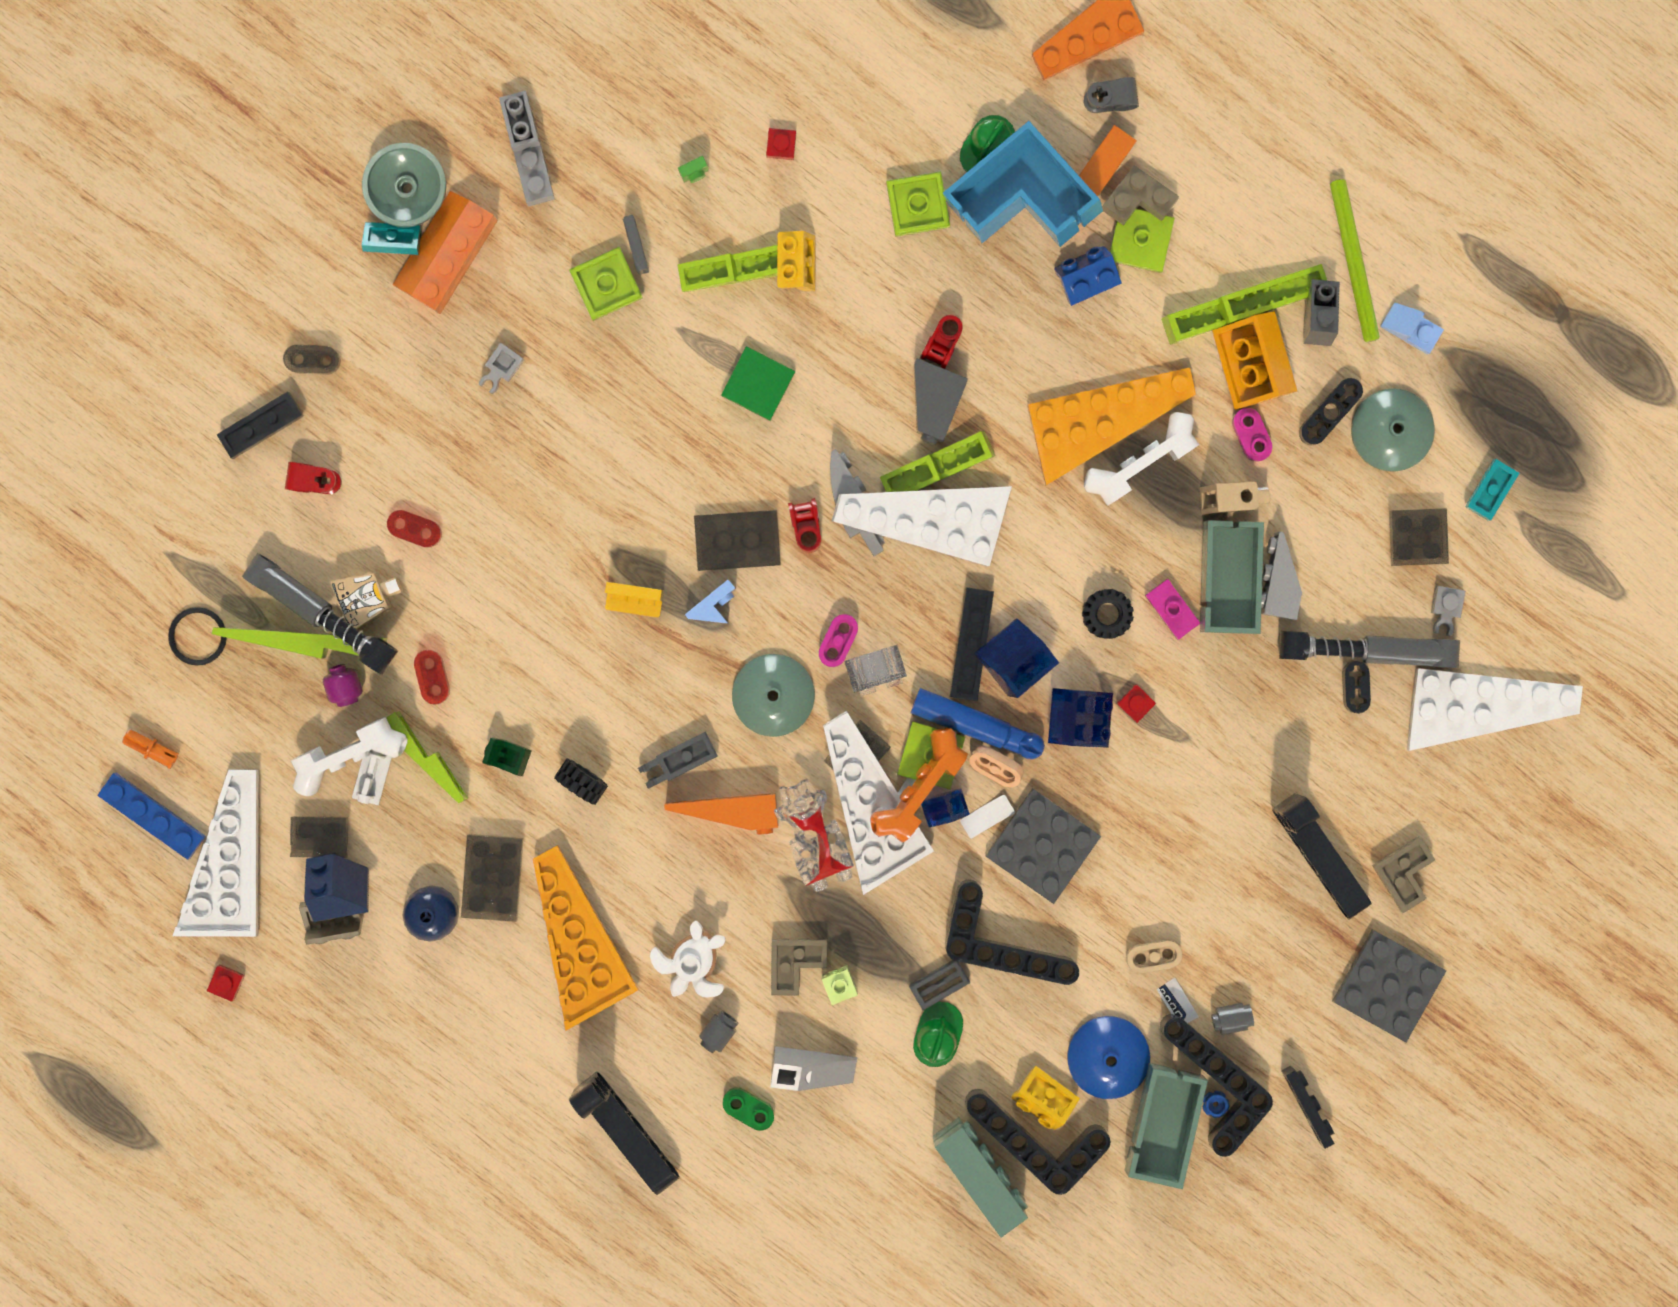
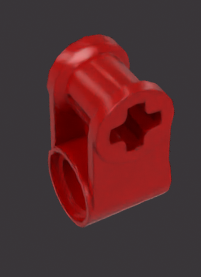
(942, 343)
(308, 479)
(805, 523)

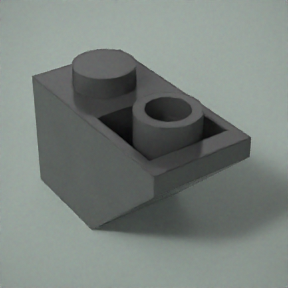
(1322, 313)

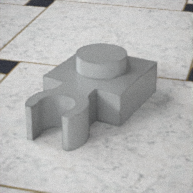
(503, 365)
(1447, 604)

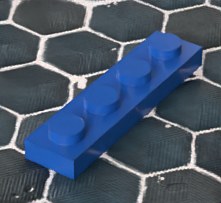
(151, 816)

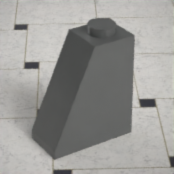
(935, 399)

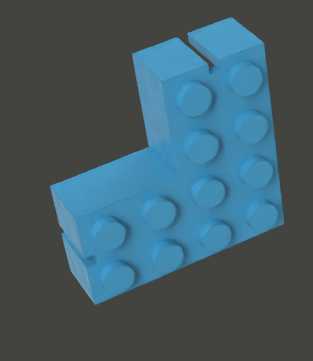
(1020, 176)

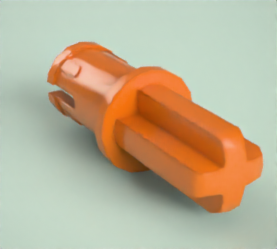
(150, 748)

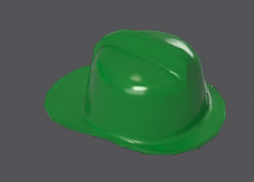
(983, 139)
(938, 1034)

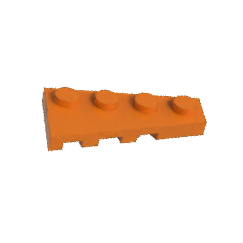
(1088, 35)

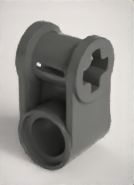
(1116, 95)

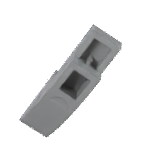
(527, 148)
(844, 483)

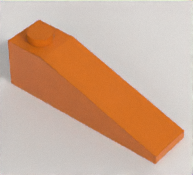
(745, 812)

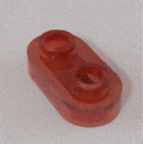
(413, 528)
(429, 677)

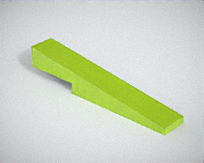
(1241, 305)
(301, 643)

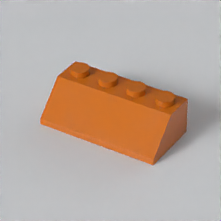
(445, 251)

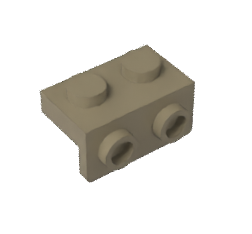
(330, 929)

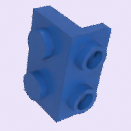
(1088, 274)

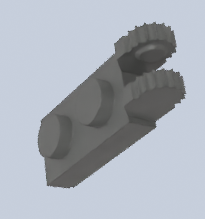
(681, 759)

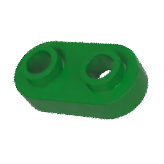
(750, 1107)

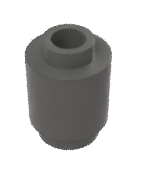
(1233, 1018)
(718, 1032)

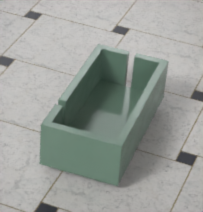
(1232, 577)
(1166, 1126)
(981, 1179)

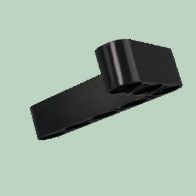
(1298, 819)
(999, 949)
(1223, 1076)
(599, 1099)
(1032, 1147)

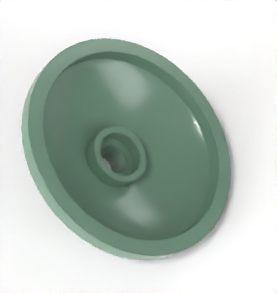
(393, 169)
(1374, 432)
(794, 695)

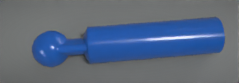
(976, 724)

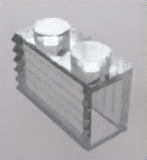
(876, 669)

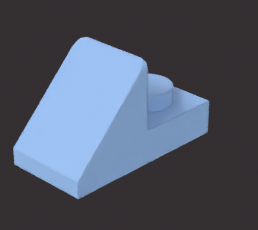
(1412, 327)
(706, 608)

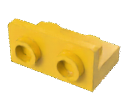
(796, 260)
(633, 599)
(1045, 1099)

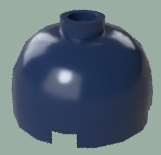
(441, 907)

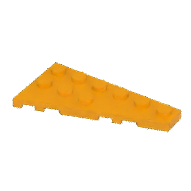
(1088, 422)
(582, 953)

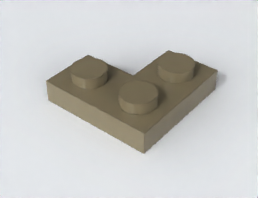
(1139, 190)
(1398, 869)
(788, 957)

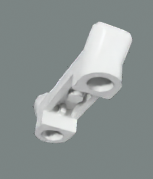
(1177, 442)
(373, 736)

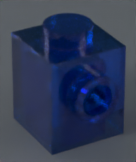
(945, 808)

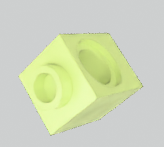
(839, 985)

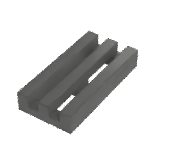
(635, 244)
(959, 972)

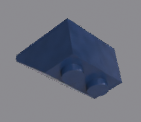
(335, 887)

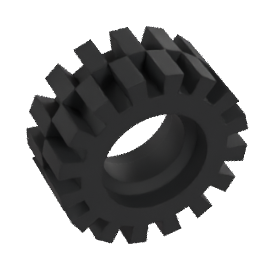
(1124, 619)
(580, 781)

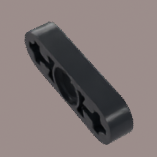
(1350, 401)

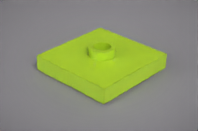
(918, 204)
(1142, 241)
(606, 283)
(919, 751)

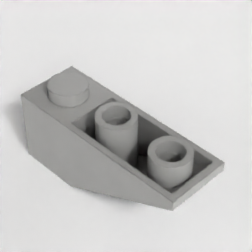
(1282, 588)
(810, 1069)

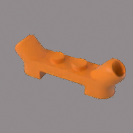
(901, 820)

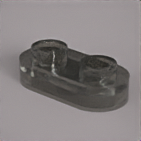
(313, 358)

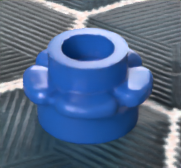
(1219, 1110)

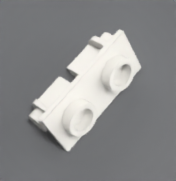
(371, 778)

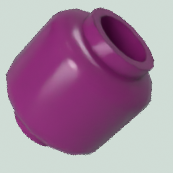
(342, 685)

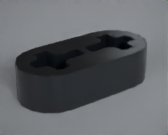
(1349, 687)

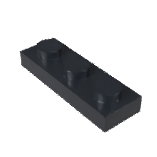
(260, 425)
(1309, 1106)

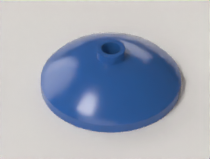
(1098, 1041)

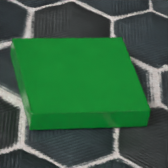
(758, 383)

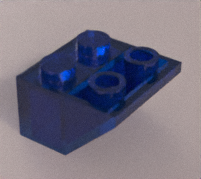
(1016, 658)
(1080, 718)

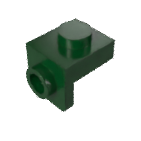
(506, 756)

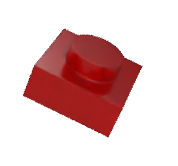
(781, 144)
(1136, 703)
(225, 983)

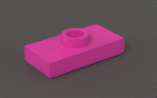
(1172, 609)

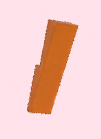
(1107, 159)

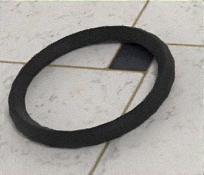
(172, 643)

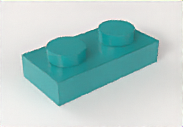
(391, 239)
(1492, 490)

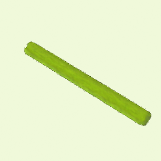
(1354, 260)

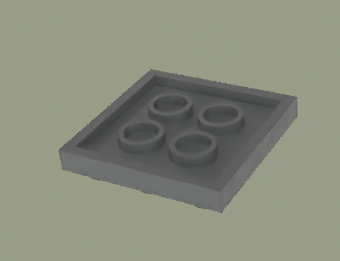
(1043, 846)
(1389, 986)

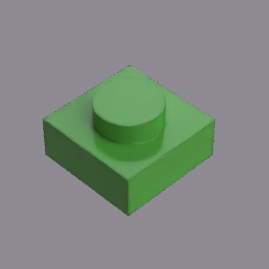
(693, 170)

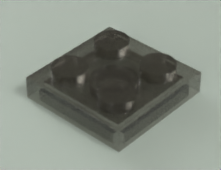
(1419, 537)

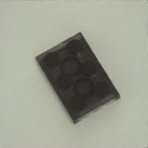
(737, 540)
(492, 877)

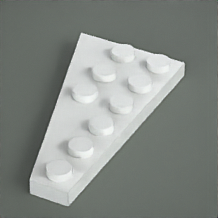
(944, 520)
(1471, 705)
(866, 790)
(226, 876)

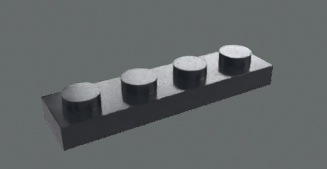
(971, 638)

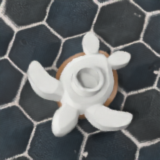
(692, 961)

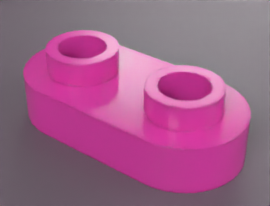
(1250, 435)
(838, 640)

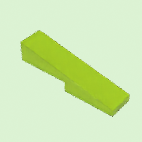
(728, 269)
(939, 464)
(433, 765)

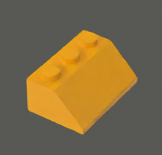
(1254, 360)

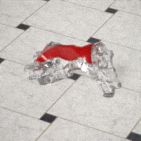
(806, 815)

